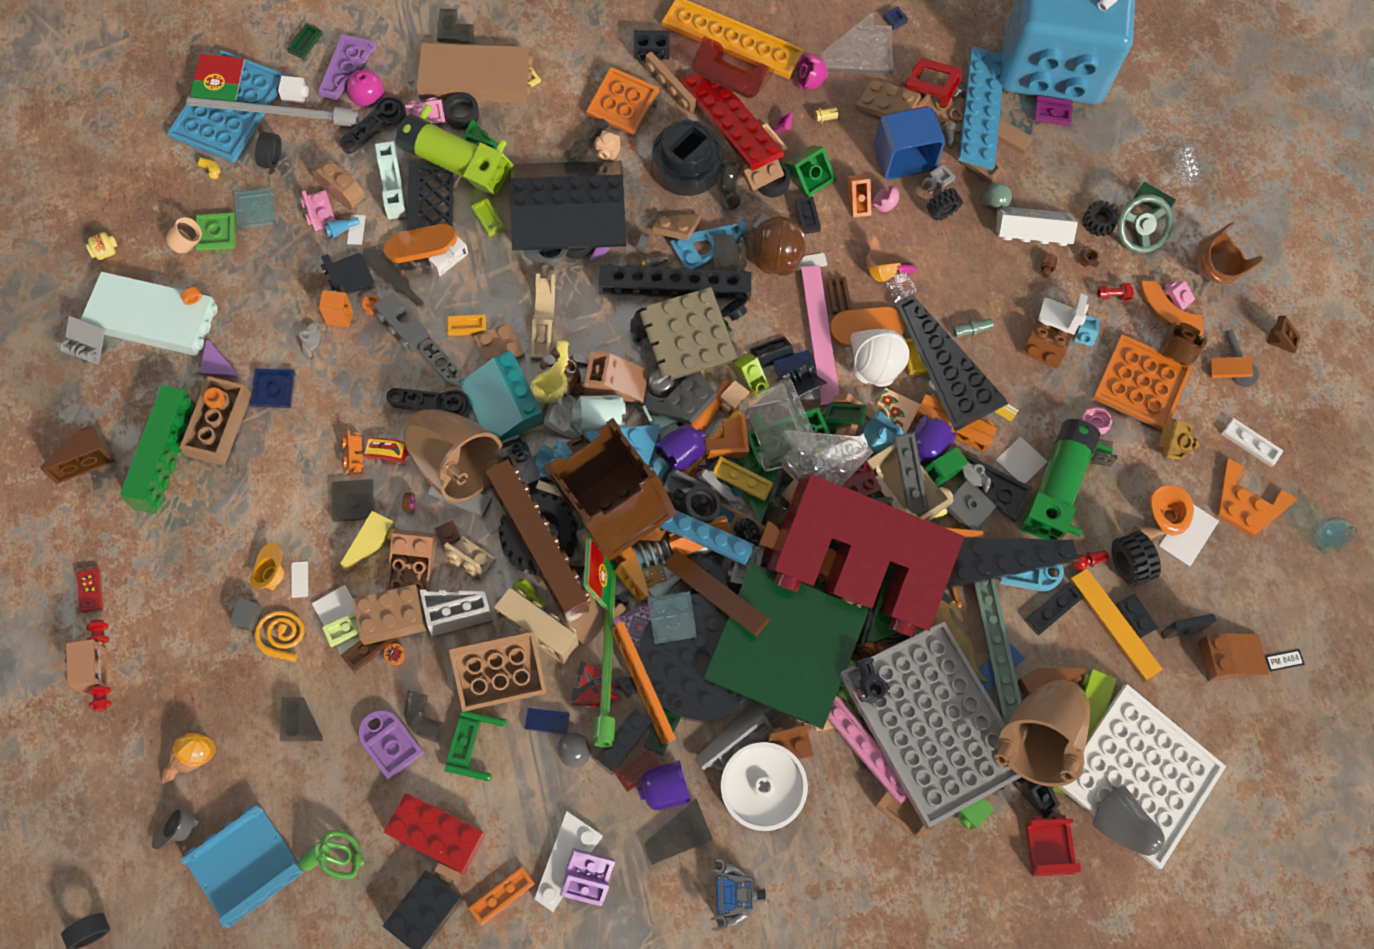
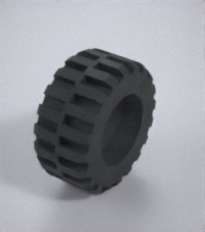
(554, 512)

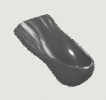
(1128, 823)

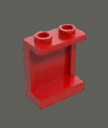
(1051, 846)

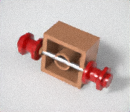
(89, 666)

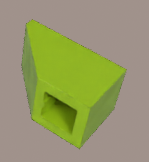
(750, 372)

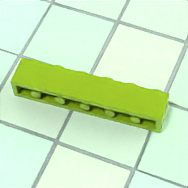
(1099, 692)

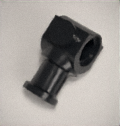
(868, 680)

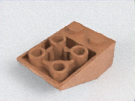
(615, 376)
(411, 559)

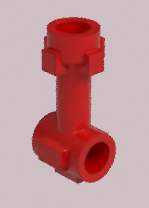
(1125, 291)

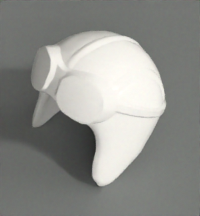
(878, 356)

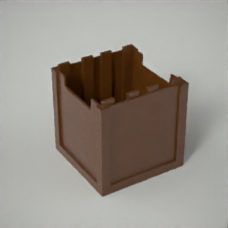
(612, 491)

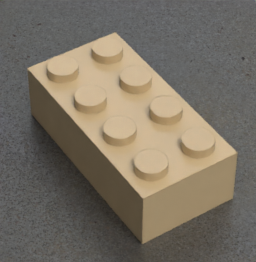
(524, 616)

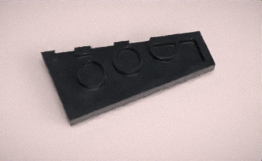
(1004, 491)

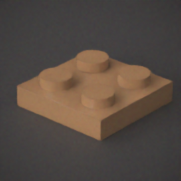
(498, 341)

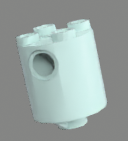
(593, 412)

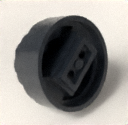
(686, 158)

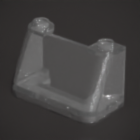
(772, 413)

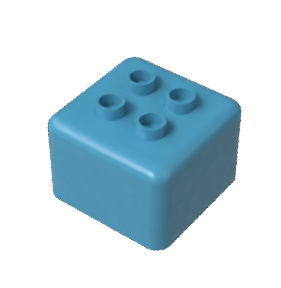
(1066, 48)

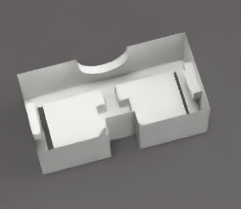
(444, 262)

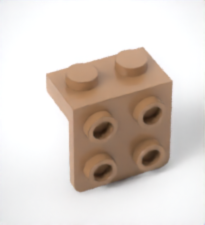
(761, 176)

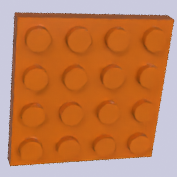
(1142, 383)

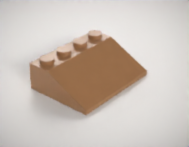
(498, 671)

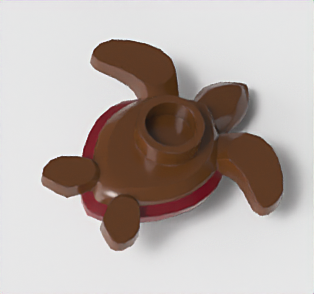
(571, 371)

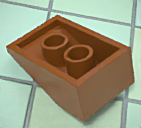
(1232, 656)

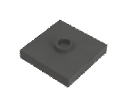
(970, 506)

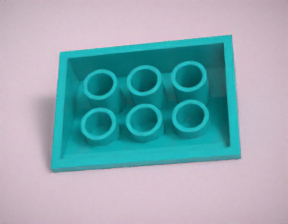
(502, 397)

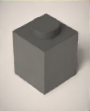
(246, 614)

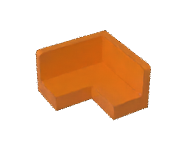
(734, 441)

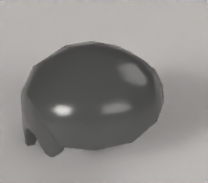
(574, 750)

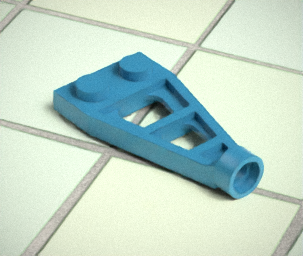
(688, 254)

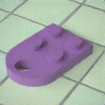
(390, 744)

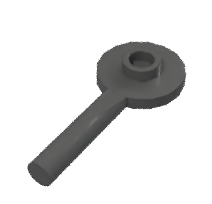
(1242, 381)

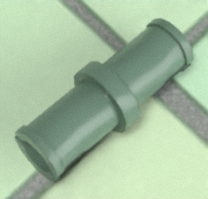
(973, 327)

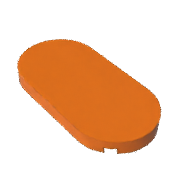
(420, 243)
(852, 321)

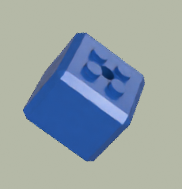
(909, 142)

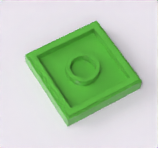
(217, 231)

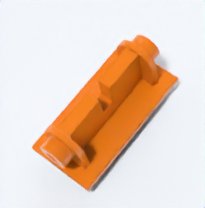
(350, 460)

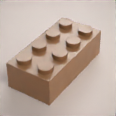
(214, 429)

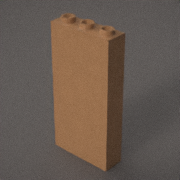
(478, 70)

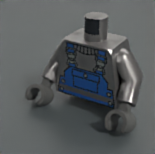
(733, 895)

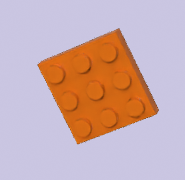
(622, 101)

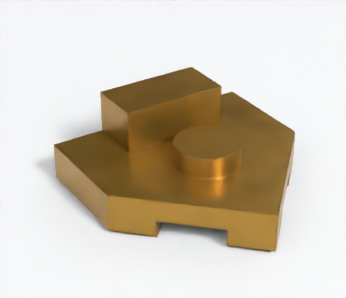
(1178, 440)

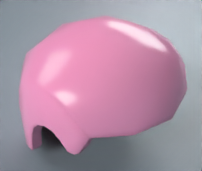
(886, 199)
(1099, 418)

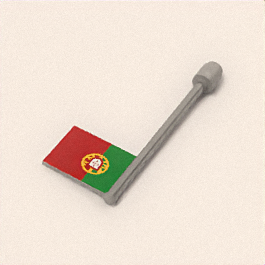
(218, 85)

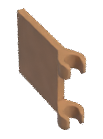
(591, 623)

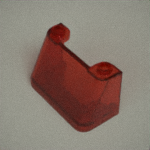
(710, 66)

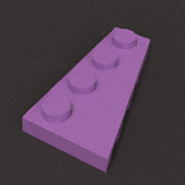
(347, 59)

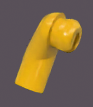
(212, 167)

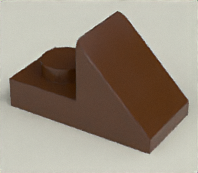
(1284, 335)

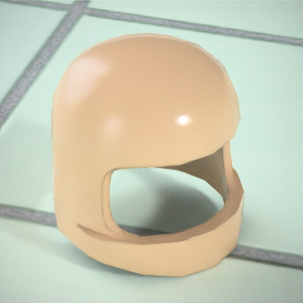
(181, 241)

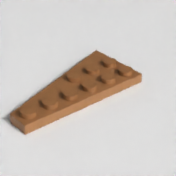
(954, 114)

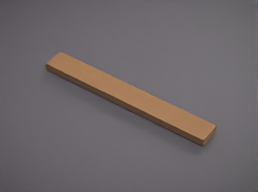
(1006, 133)

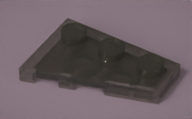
(679, 835)

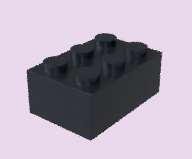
(423, 912)

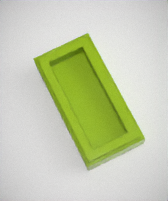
(488, 217)

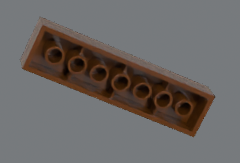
(538, 542)

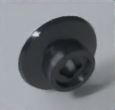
(735, 309)

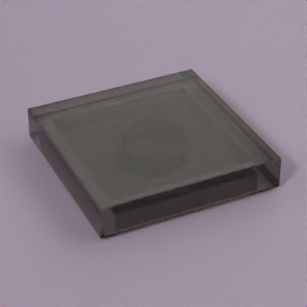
(352, 500)

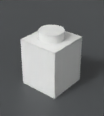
(293, 89)

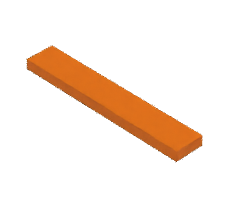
(643, 683)

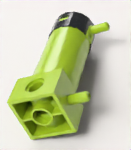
(480, 164)

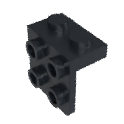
(347, 274)

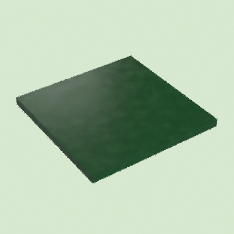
(795, 656)

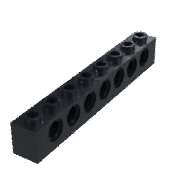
(667, 288)

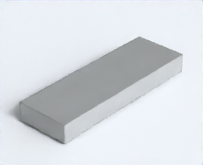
(476, 505)

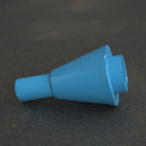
(337, 227)

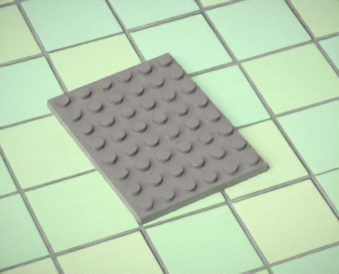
(934, 724)

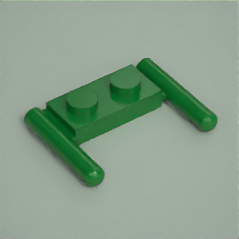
(464, 743)

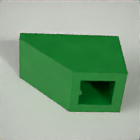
(946, 466)

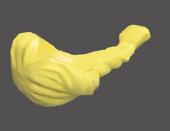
(552, 384)

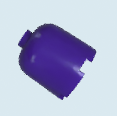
(932, 439)
(682, 447)
(664, 787)

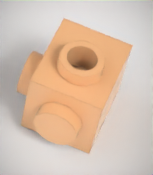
(607, 146)

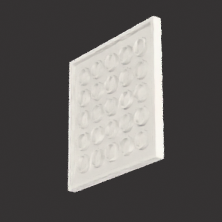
(1154, 760)

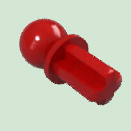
(1090, 559)

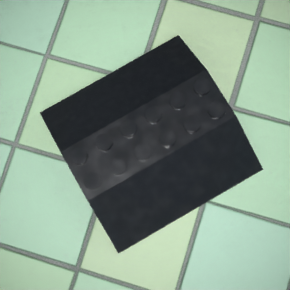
(567, 205)

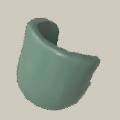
(997, 195)

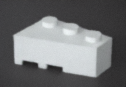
(454, 610)

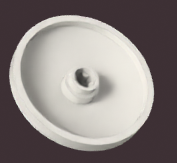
(764, 786)

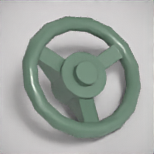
(1145, 223)

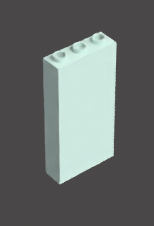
(149, 314)

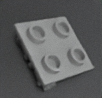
(83, 340)

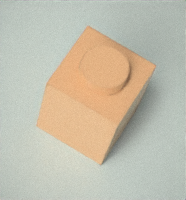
(732, 397)

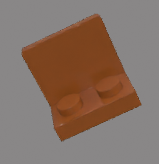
(793, 739)

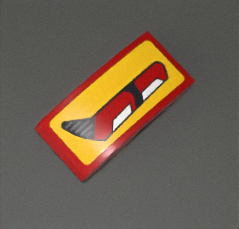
(386, 449)

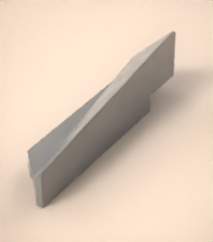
(748, 728)

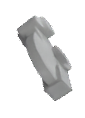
(310, 339)
(976, 476)

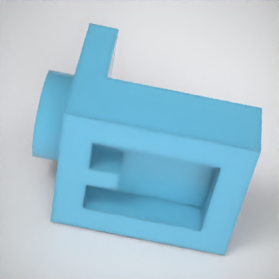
(1088, 331)

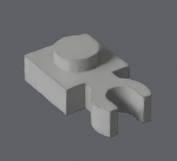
(939, 177)

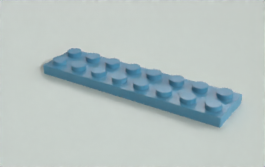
(981, 109)

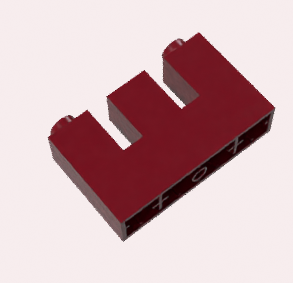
(869, 540)

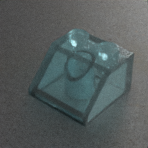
(672, 617)

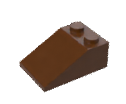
(79, 455)

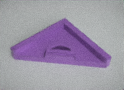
(214, 363)

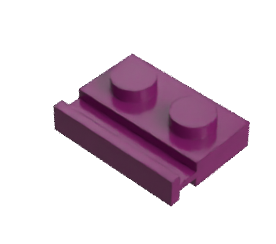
(1053, 110)

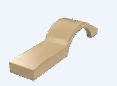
(543, 317)

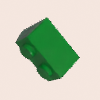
(811, 170)

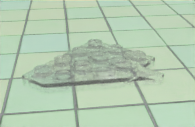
(862, 49)

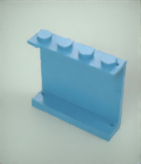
(242, 865)

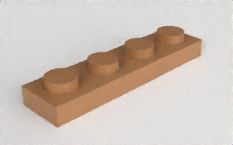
(670, 82)

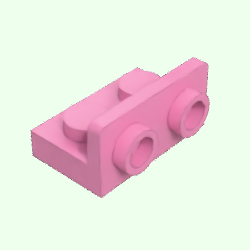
(436, 114)
(318, 209)

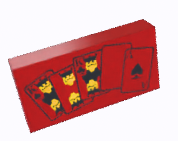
(89, 590)

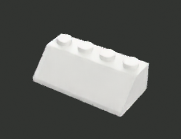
(1036, 225)

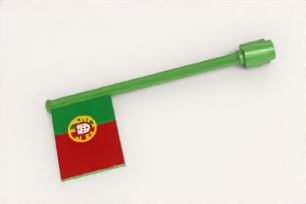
(601, 583)

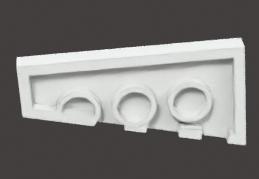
(571, 835)

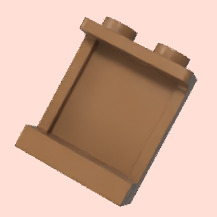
(903, 815)

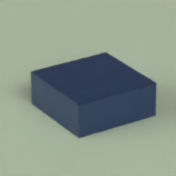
(895, 18)

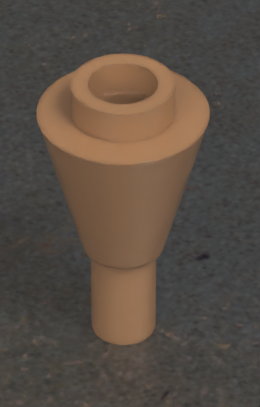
(1151, 532)

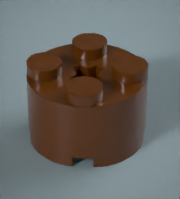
(1182, 343)

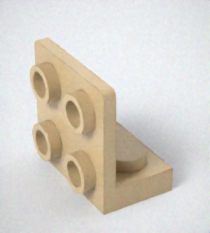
(470, 557)

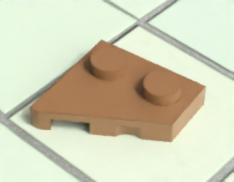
(677, 226)

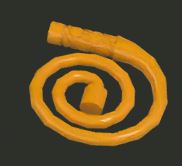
(280, 630)

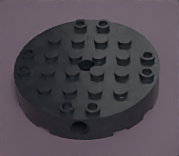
(678, 675)

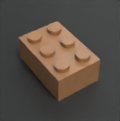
(389, 614)

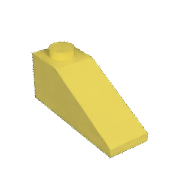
(371, 538)

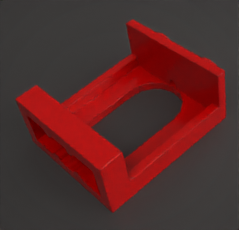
(944, 93)

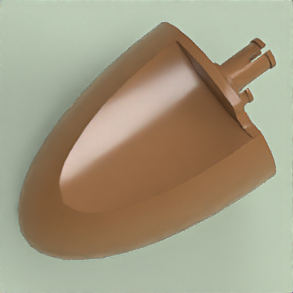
(451, 452)
(1047, 735)

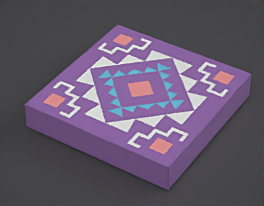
(635, 622)

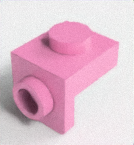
(1179, 293)

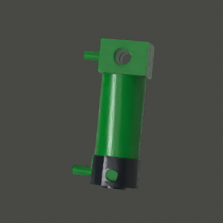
(1052, 507)

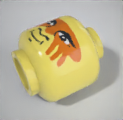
(101, 246)

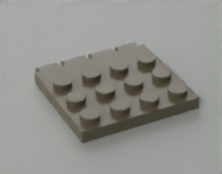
(688, 334)

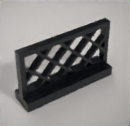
(414, 192)

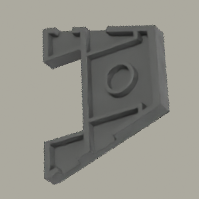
(684, 402)

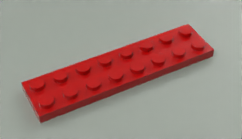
(734, 122)

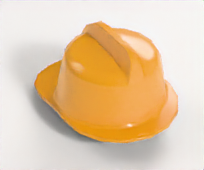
(267, 568)

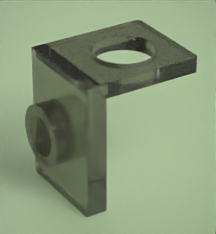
(1102, 458)

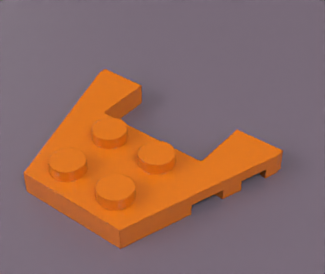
(1244, 508)

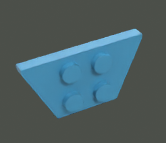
(640, 437)

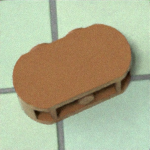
(338, 184)

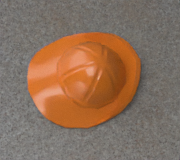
(1172, 509)

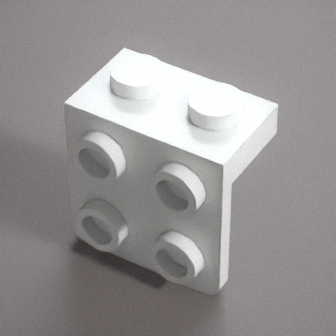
(1062, 315)

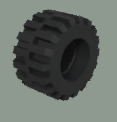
(1136, 558)

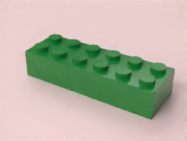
(158, 450)

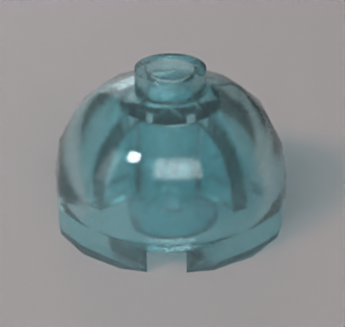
(1333, 534)

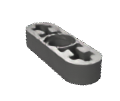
(441, 370)

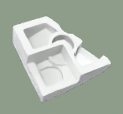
(560, 419)

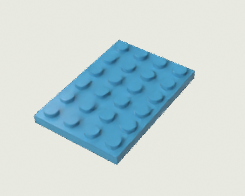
(225, 130)

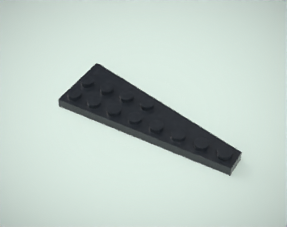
(957, 380)
(997, 558)

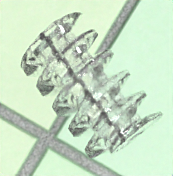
(1188, 165)

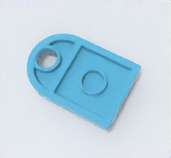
(1035, 580)

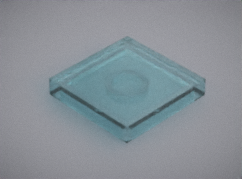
(255, 208)

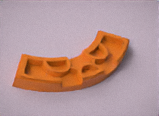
(1166, 310)

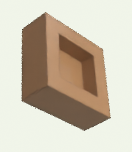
(447, 874)

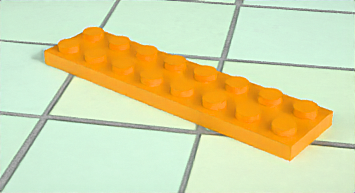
(737, 38)

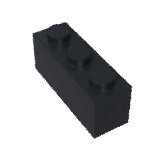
(624, 741)

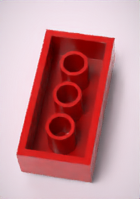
(434, 833)

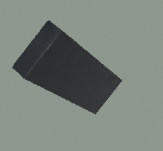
(1053, 609)

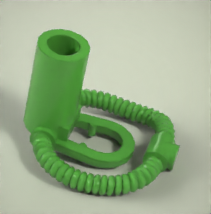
(321, 852)

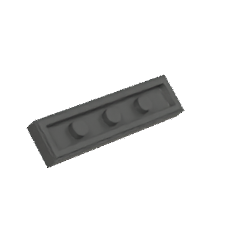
(911, 473)

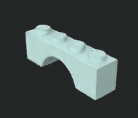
(391, 180)

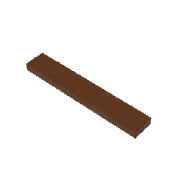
(717, 593)

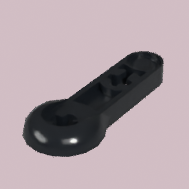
(373, 123)
(430, 400)

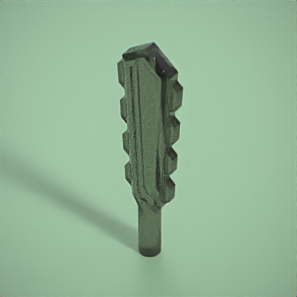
(384, 267)

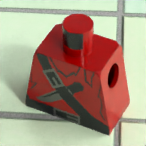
(588, 687)

